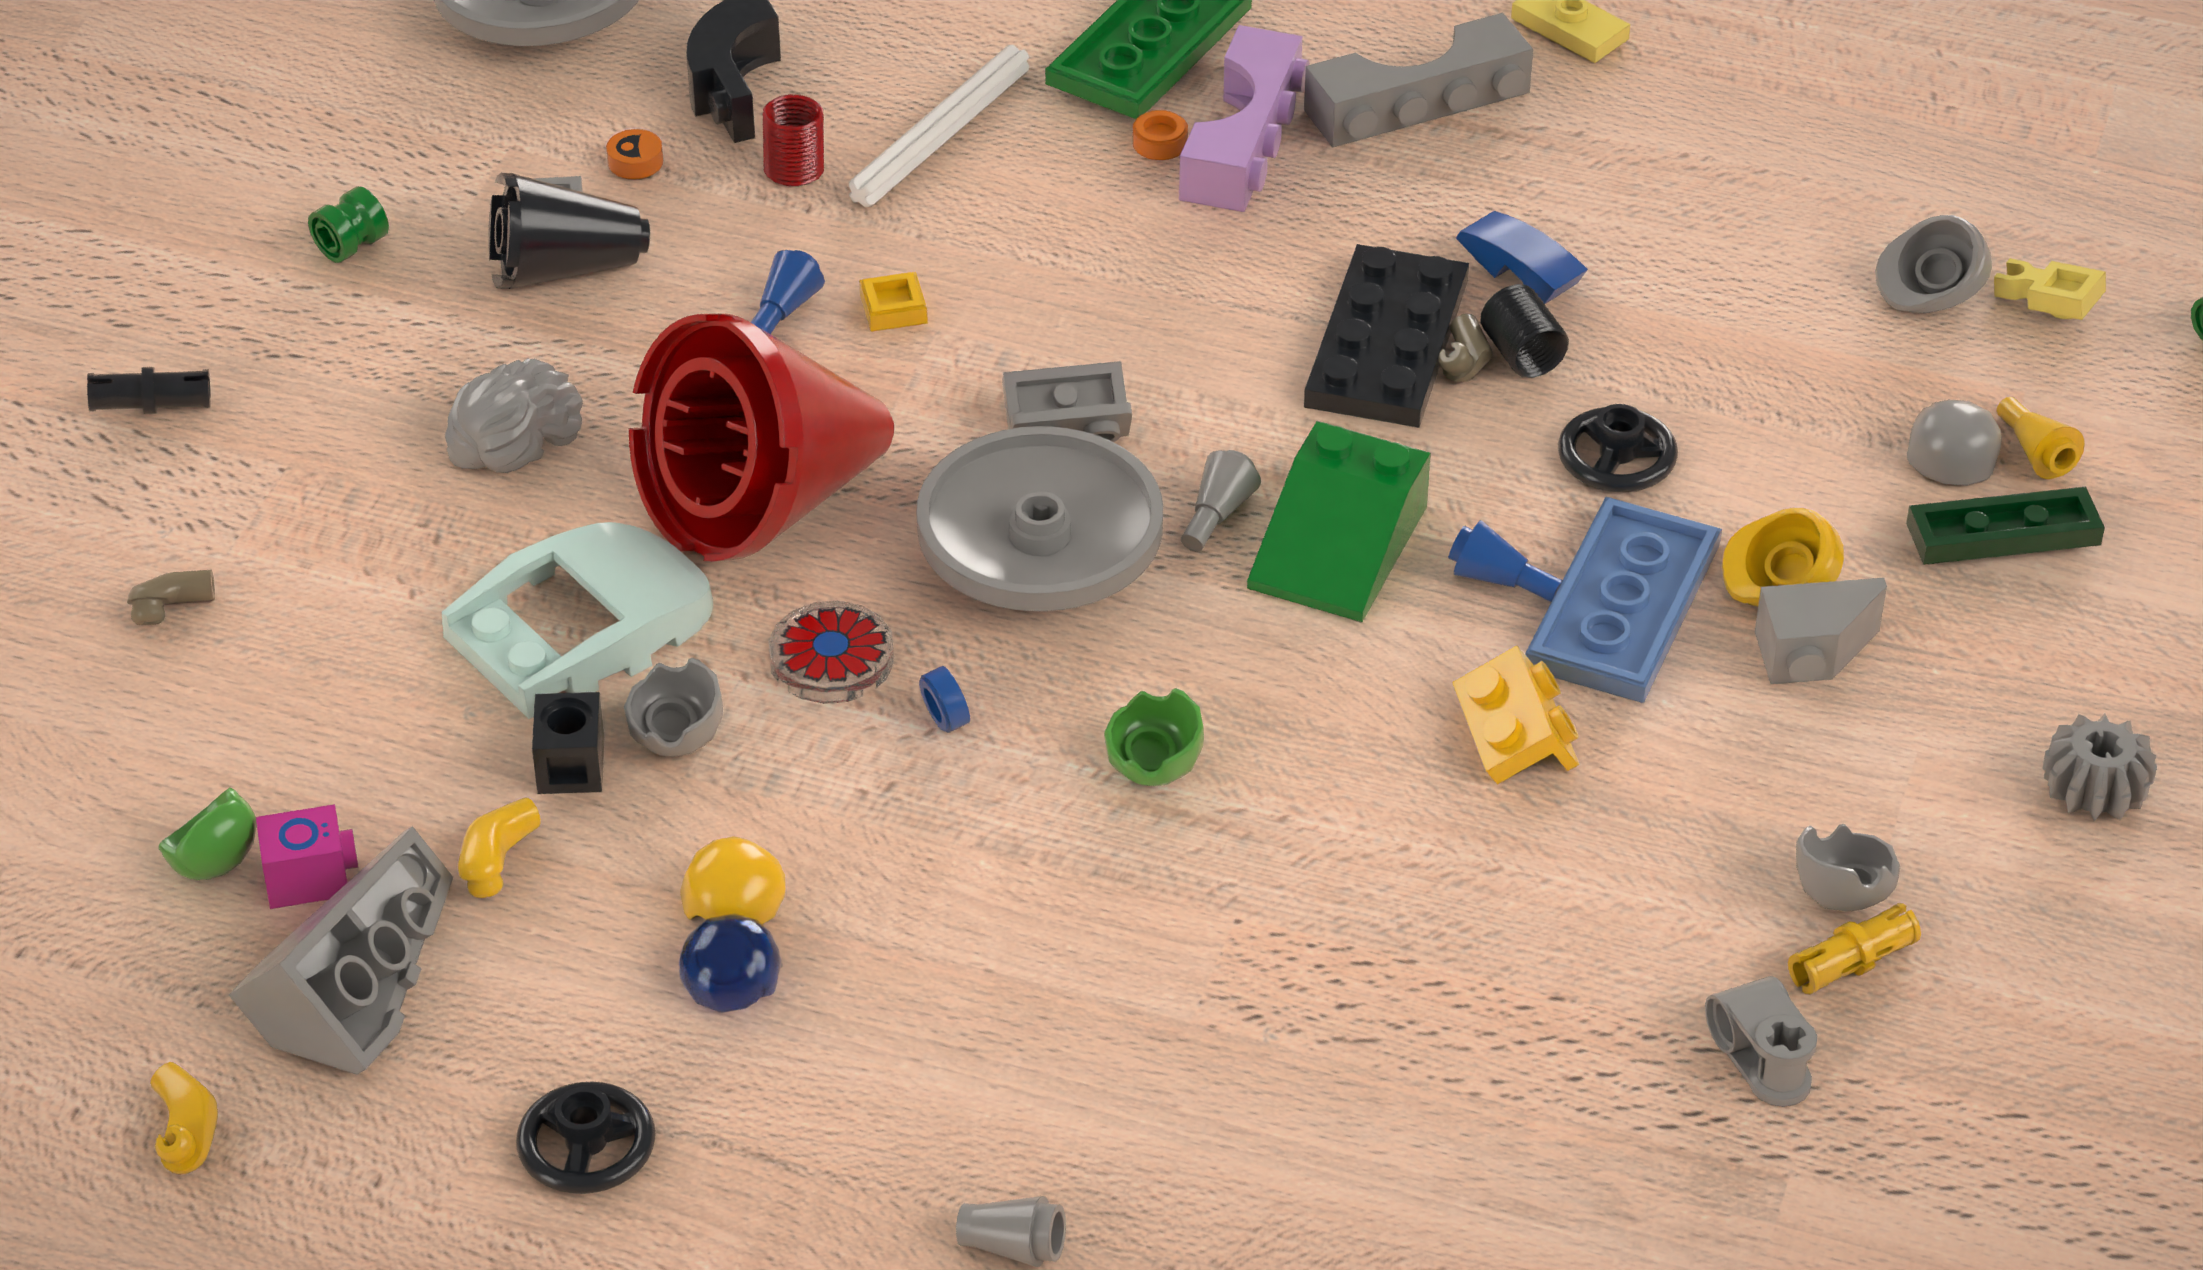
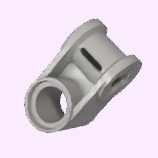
(1764, 1039)

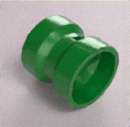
(343, 227)

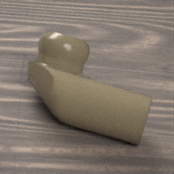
(1470, 352)
(169, 588)

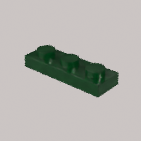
(2005, 525)

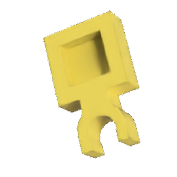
(2058, 289)

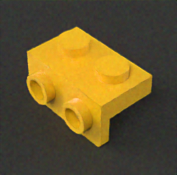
(1515, 715)

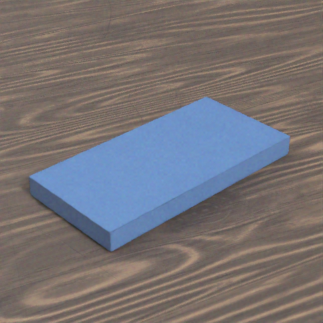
(1624, 599)

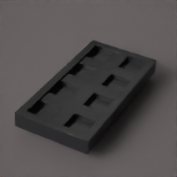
(1386, 335)

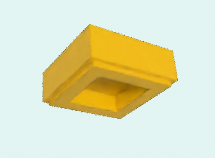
(893, 301)

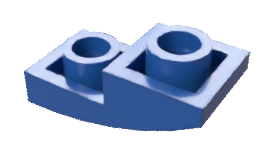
(1536, 259)

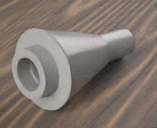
(1225, 485)

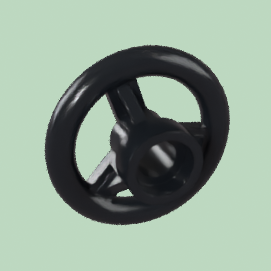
(1621, 438)
(585, 1120)

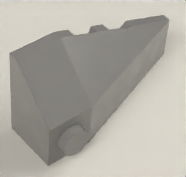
(345, 970)

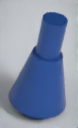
(790, 283)
(1489, 558)

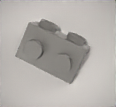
(1070, 397)

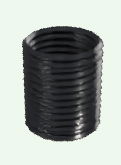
(1524, 331)

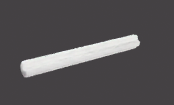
(938, 126)

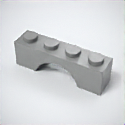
(1362, 98)

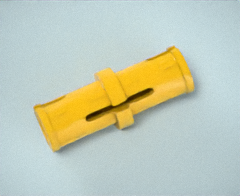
(1854, 948)

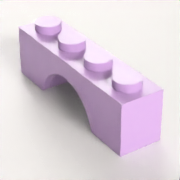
(1229, 155)

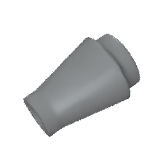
(1016, 1229)

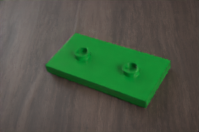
(1141, 50)

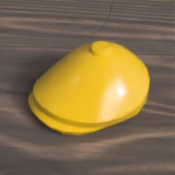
(1781, 550)

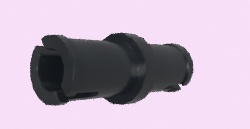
(148, 390)

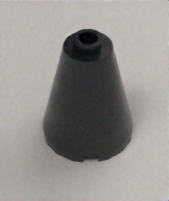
(559, 232)

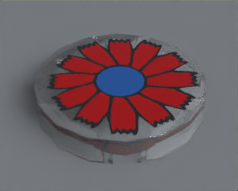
(831, 651)

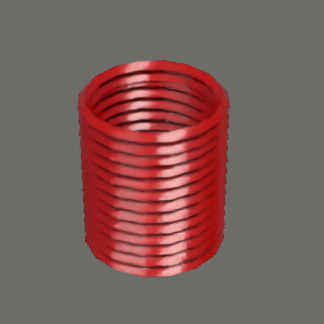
(793, 140)

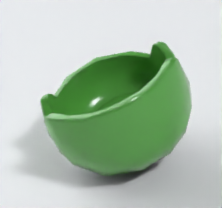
(1155, 738)
(212, 839)

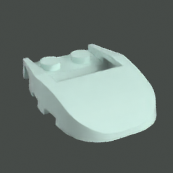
(626, 568)

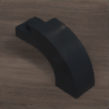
(721, 51)

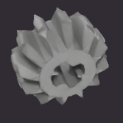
(2099, 766)

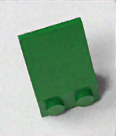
(1341, 521)

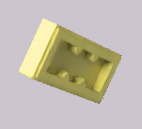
(1573, 25)

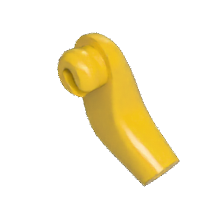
(488, 842)
(190, 1121)

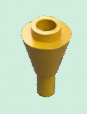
(2048, 444)

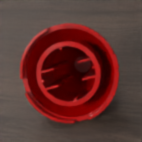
(744, 435)

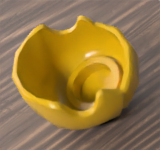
(733, 878)

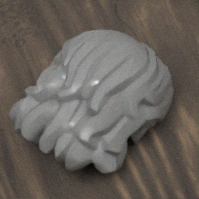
(506, 414)

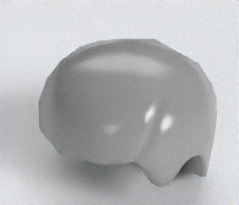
(1954, 442)
(675, 708)
(1846, 868)

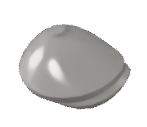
(1934, 265)

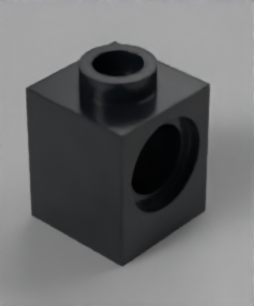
(568, 743)

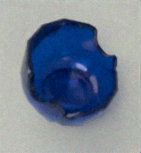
(729, 963)

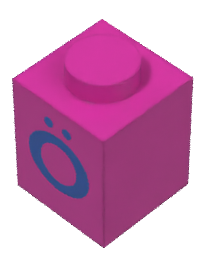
(304, 855)

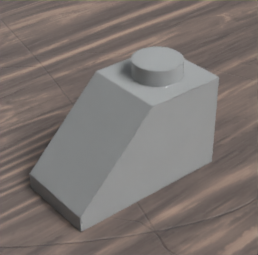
(1816, 627)

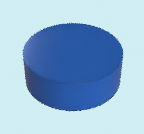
(944, 699)

